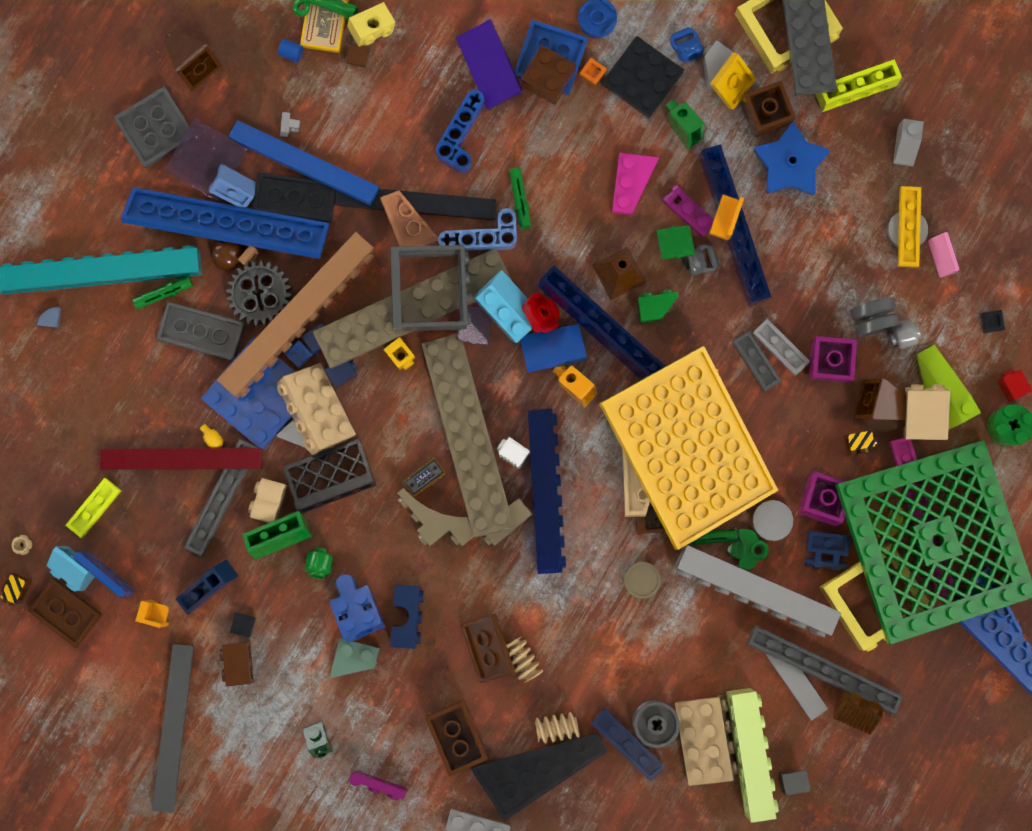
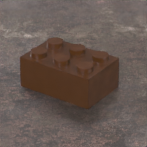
(456, 737)

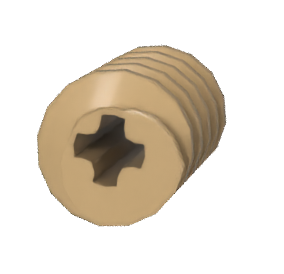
(523, 660)
(557, 727)

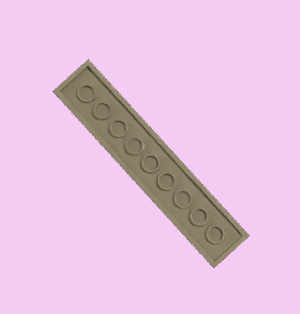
(419, 303)
(467, 436)

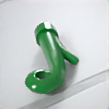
(336, 6)

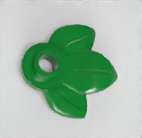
(745, 549)

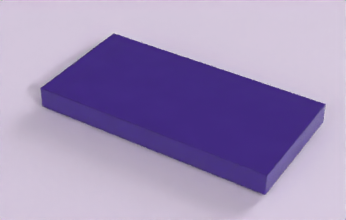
(489, 64)

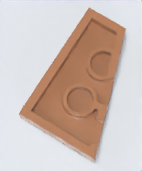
(406, 222)

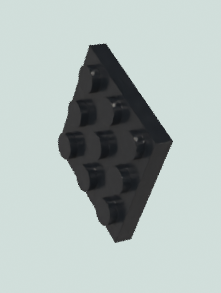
(642, 77)

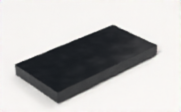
(294, 197)

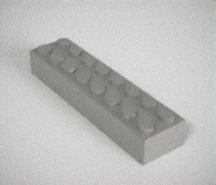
(759, 591)

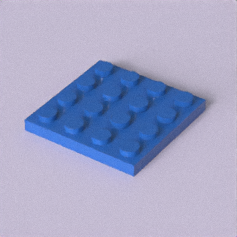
(260, 412)

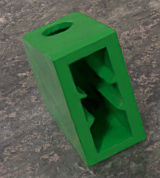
(685, 123)

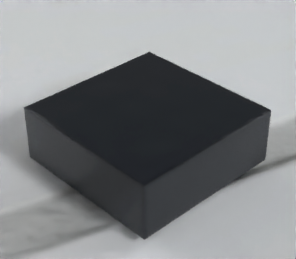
(992, 321)
(243, 625)

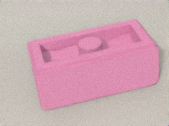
(943, 255)

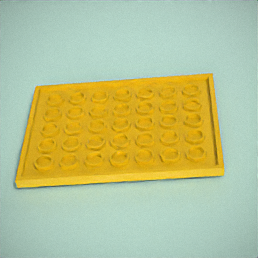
(689, 447)

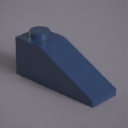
(207, 586)

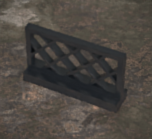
(335, 492)

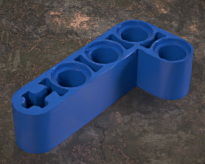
(463, 128)

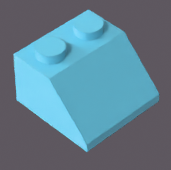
(66, 567)

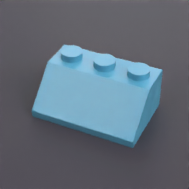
(503, 304)

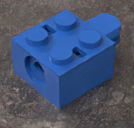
(354, 611)

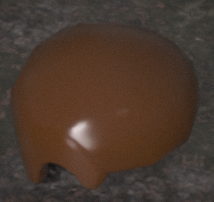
(226, 255)

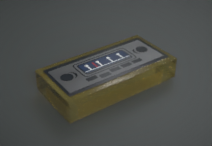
(424, 477)

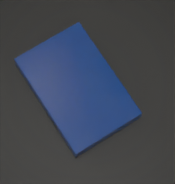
(553, 348)
(104, 574)

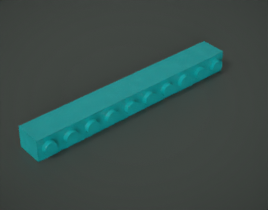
(100, 270)

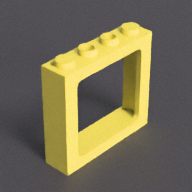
(771, 58)
(830, 591)

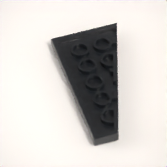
(527, 776)

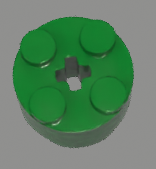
(1000, 429)

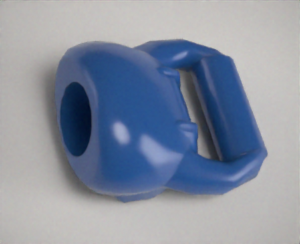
(689, 49)

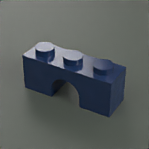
(339, 374)
(409, 598)

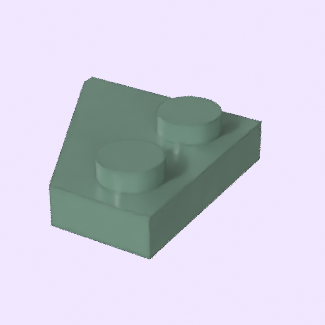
(353, 658)

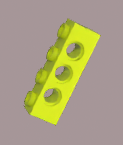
(861, 85)

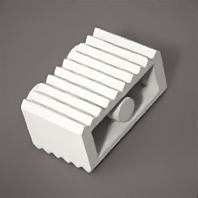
(512, 452)

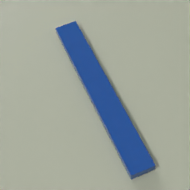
(304, 163)

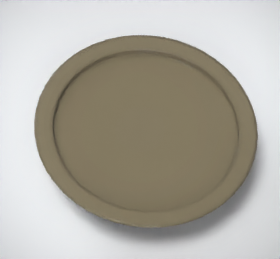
(642, 580)

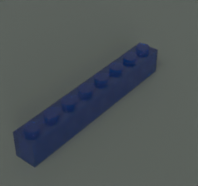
(741, 241)
(599, 323)
(545, 493)

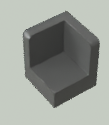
(794, 782)

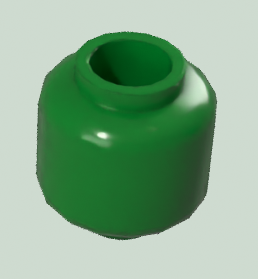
(318, 563)

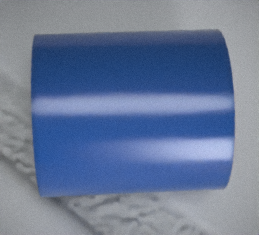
(290, 50)

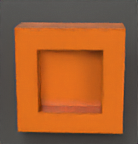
(593, 72)

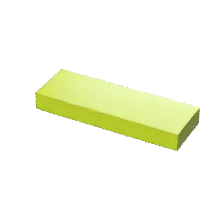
(93, 508)

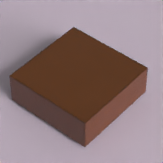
(358, 55)

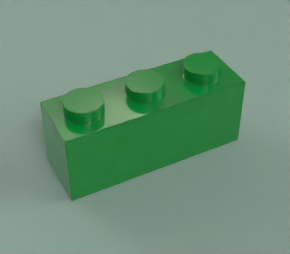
(277, 535)

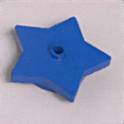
(781, 172)

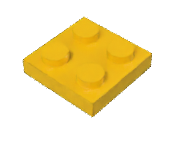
(733, 81)

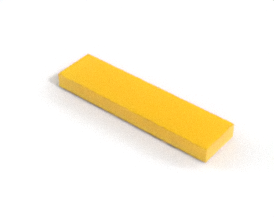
(909, 226)

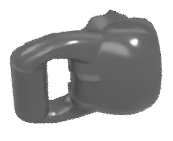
(696, 263)

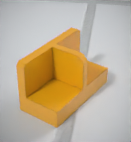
(153, 613)

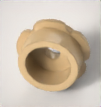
(16, 545)

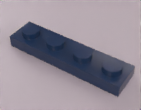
(627, 744)

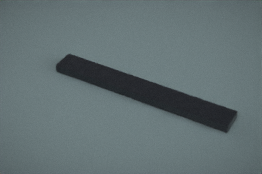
(431, 204)

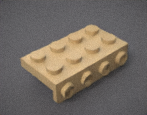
(315, 408)
(706, 741)

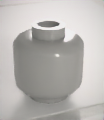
(905, 335)

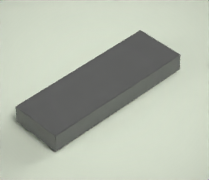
(756, 361)

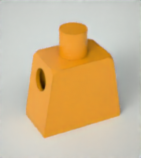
(581, 389)

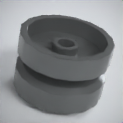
(875, 317)
(664, 732)

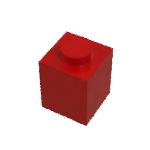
(1014, 384)

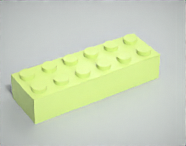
(751, 755)

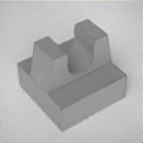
(288, 125)

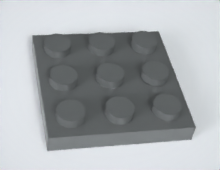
(153, 127)

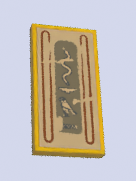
(323, 29)

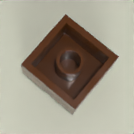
(548, 75)
(768, 109)

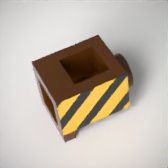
(860, 442)
(14, 589)

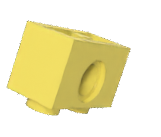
(378, 16)

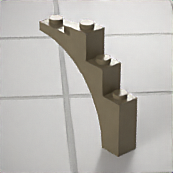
(437, 524)

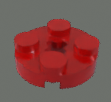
(534, 306)

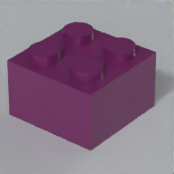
(832, 359)
(822, 500)

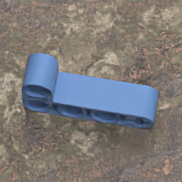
(478, 234)

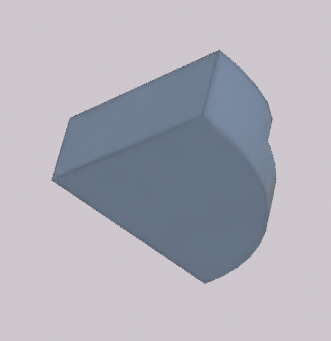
(50, 318)

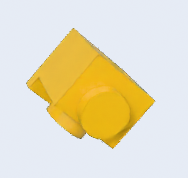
(396, 348)

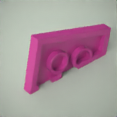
(631, 180)

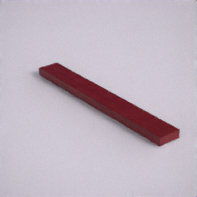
(181, 459)

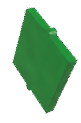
(675, 242)

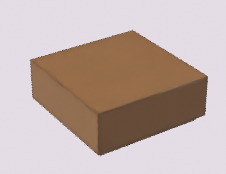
(248, 256)

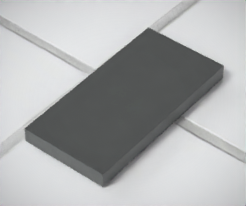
(200, 331)

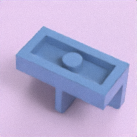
(233, 187)

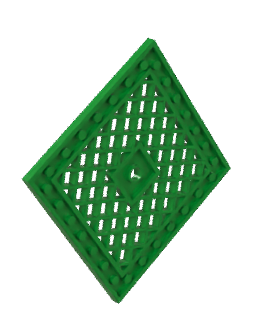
(876, 570)

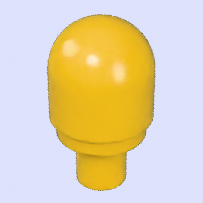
(211, 437)

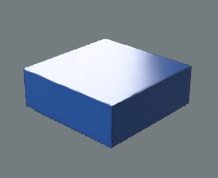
(299, 354)

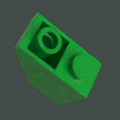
(654, 307)

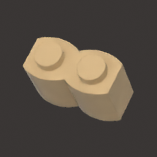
(267, 501)

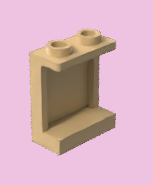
(927, 412)

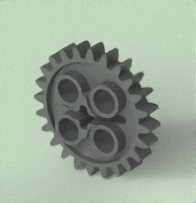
(241, 297)

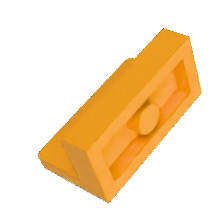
(726, 217)

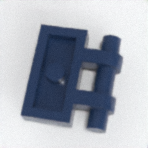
(828, 544)

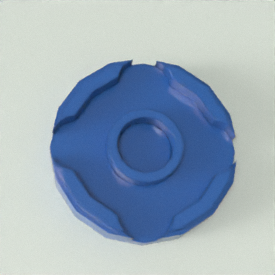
(597, 18)

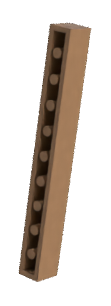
(296, 316)

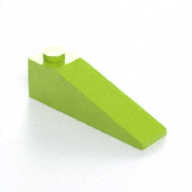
(936, 370)

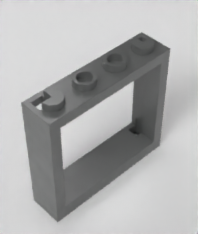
(463, 279)

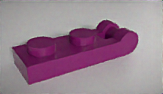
(688, 211)
(377, 784)

